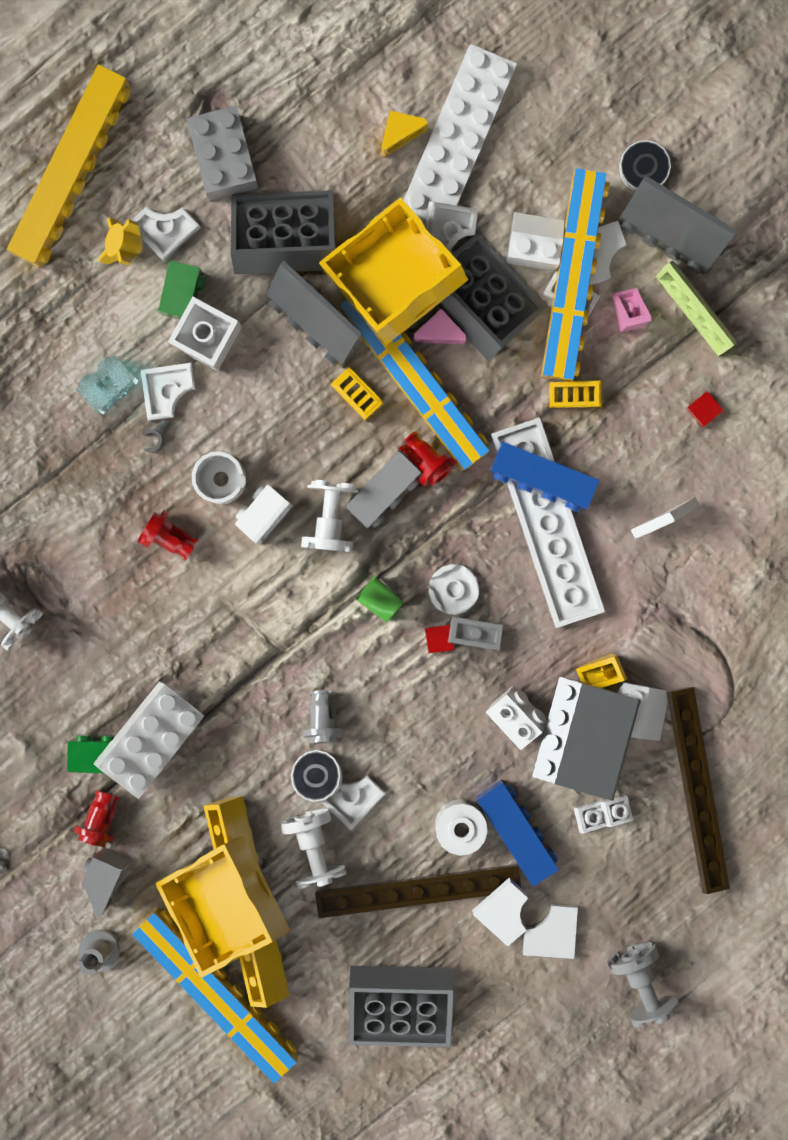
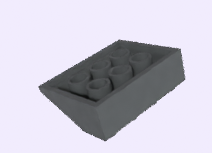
(675, 226)
(280, 229)
(493, 302)
(314, 316)
(586, 738)
(400, 1006)

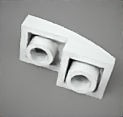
(603, 814)

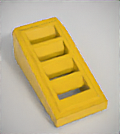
(598, 394)
(372, 408)

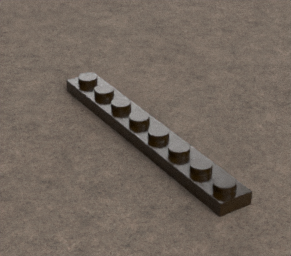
(698, 790)
(413, 891)

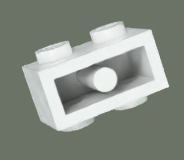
(517, 717)

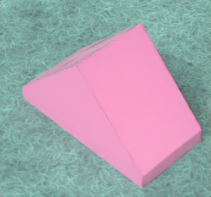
(630, 310)
(440, 330)

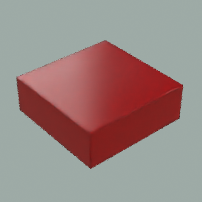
(704, 409)
(437, 639)

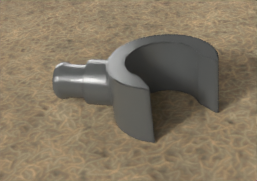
(158, 431)

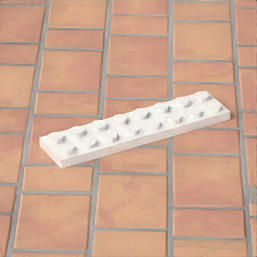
(460, 130)
(552, 537)

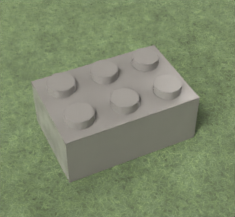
(222, 153)

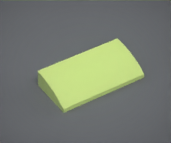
(696, 308)

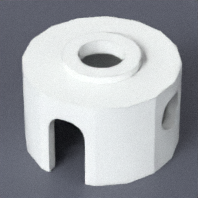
(208, 467)
(460, 812)

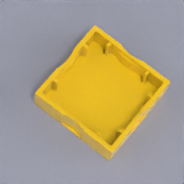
(393, 271)
(223, 906)

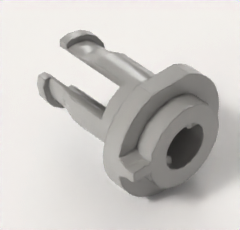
(323, 719)
(98, 952)

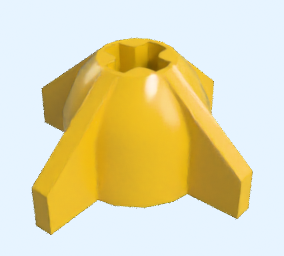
(122, 242)

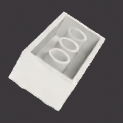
(148, 740)

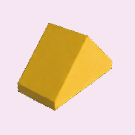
(401, 130)
(602, 671)

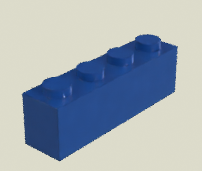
(543, 476)
(517, 833)

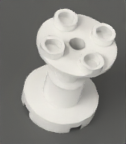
(329, 526)
(19, 626)
(310, 839)

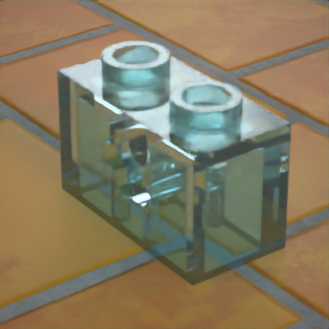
(119, 379)

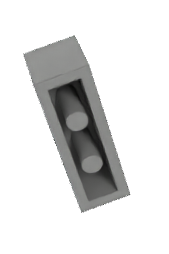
(384, 491)

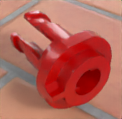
(427, 460)
(167, 536)
(98, 820)

